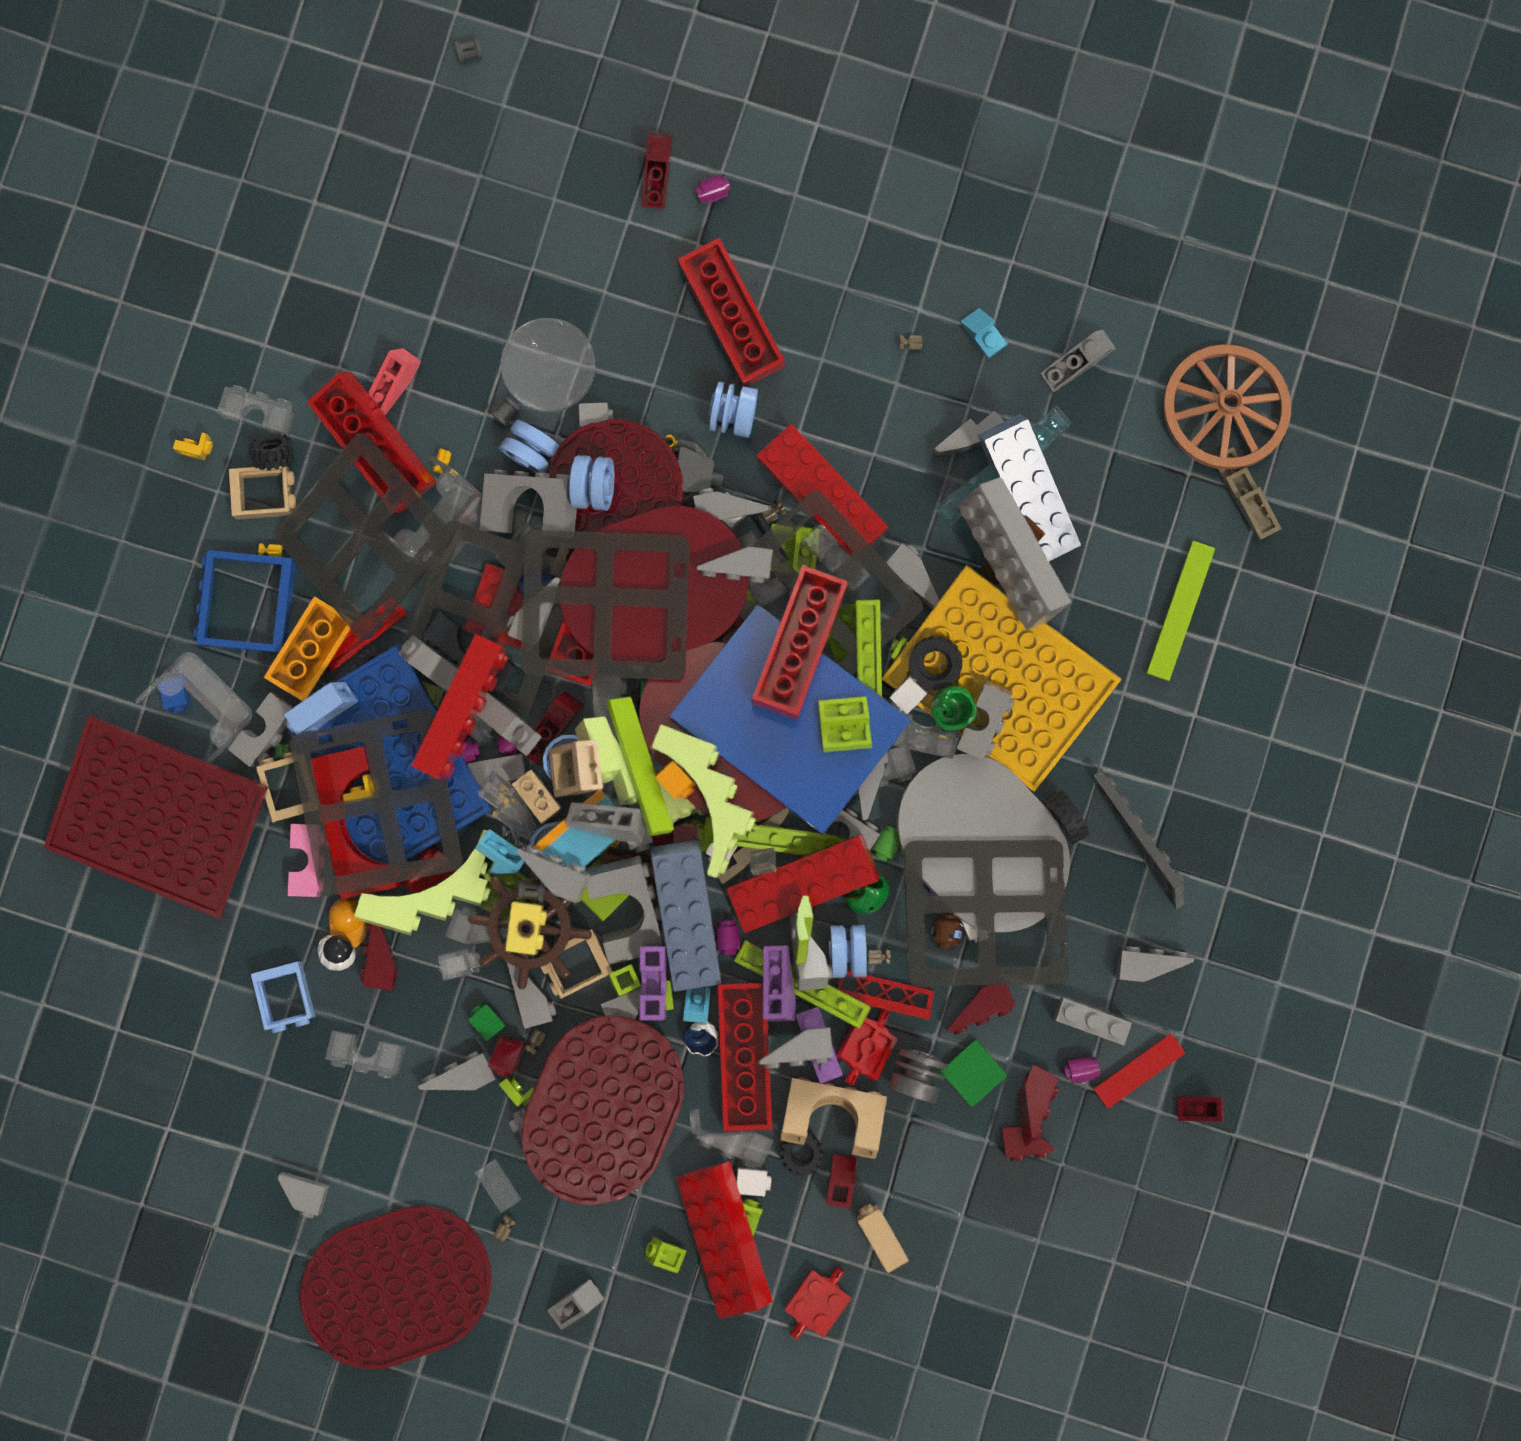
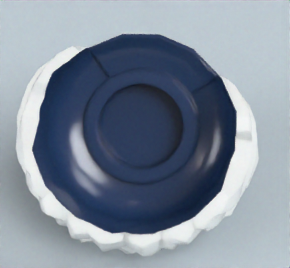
(701, 1038)

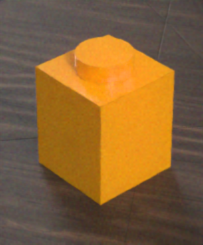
(676, 781)

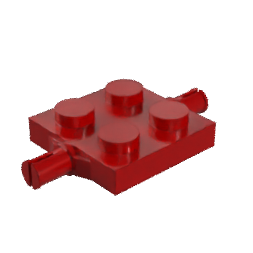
(867, 1048)
(817, 1303)

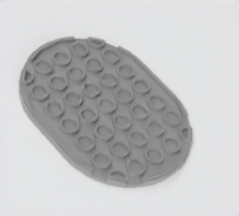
(978, 802)

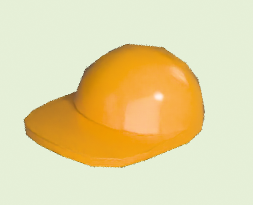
(344, 923)

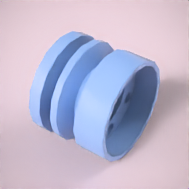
(733, 409)

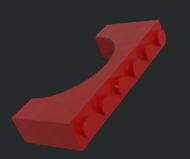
(333, 778)

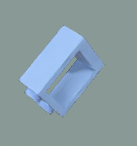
(320, 708)
(258, 981)

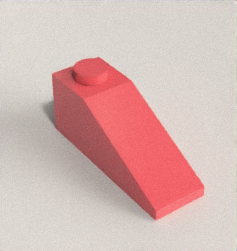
(393, 378)

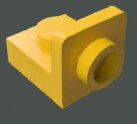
(190, 448)
(360, 791)

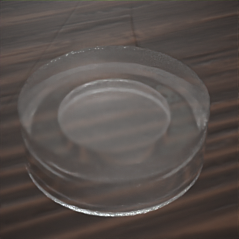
(695, 1121)

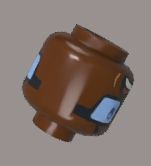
(947, 931)

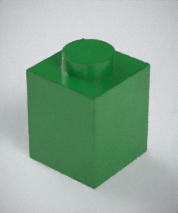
(486, 1021)

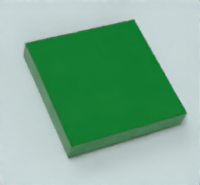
(973, 1073)

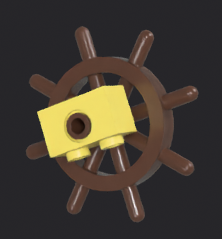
(525, 930)

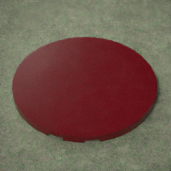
(643, 468)

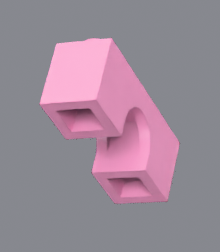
(303, 882)

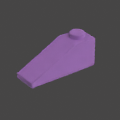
(778, 985)

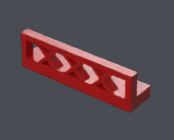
(888, 1004)

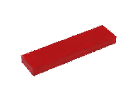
(353, 645)
(1139, 1070)

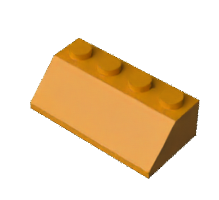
(308, 650)

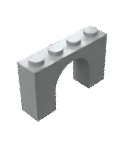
(503, 490)
(628, 877)

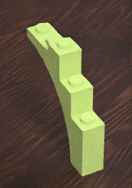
(614, 768)
(727, 818)
(401, 912)

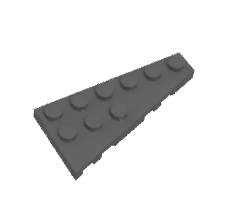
(1143, 841)

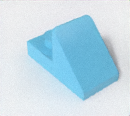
(983, 332)
(501, 852)
(697, 1004)

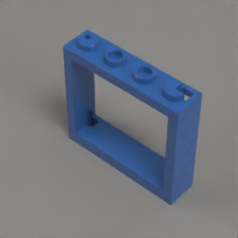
(283, 603)

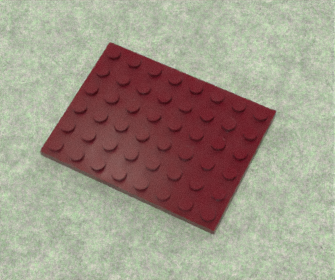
(155, 817)

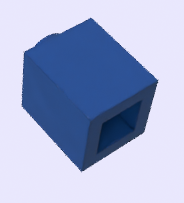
(176, 703)

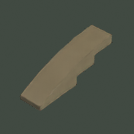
(1249, 499)
(743, 856)

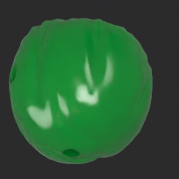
(957, 706)
(868, 898)

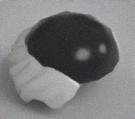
(336, 952)

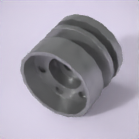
(918, 1075)

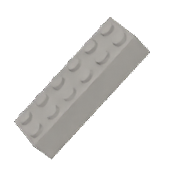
(1014, 553)

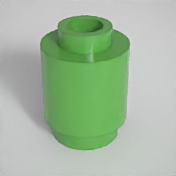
(886, 844)

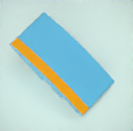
(573, 844)

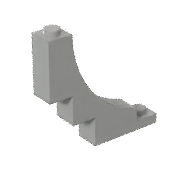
(495, 712)

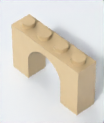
(864, 1107)

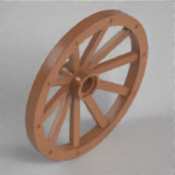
(1263, 366)

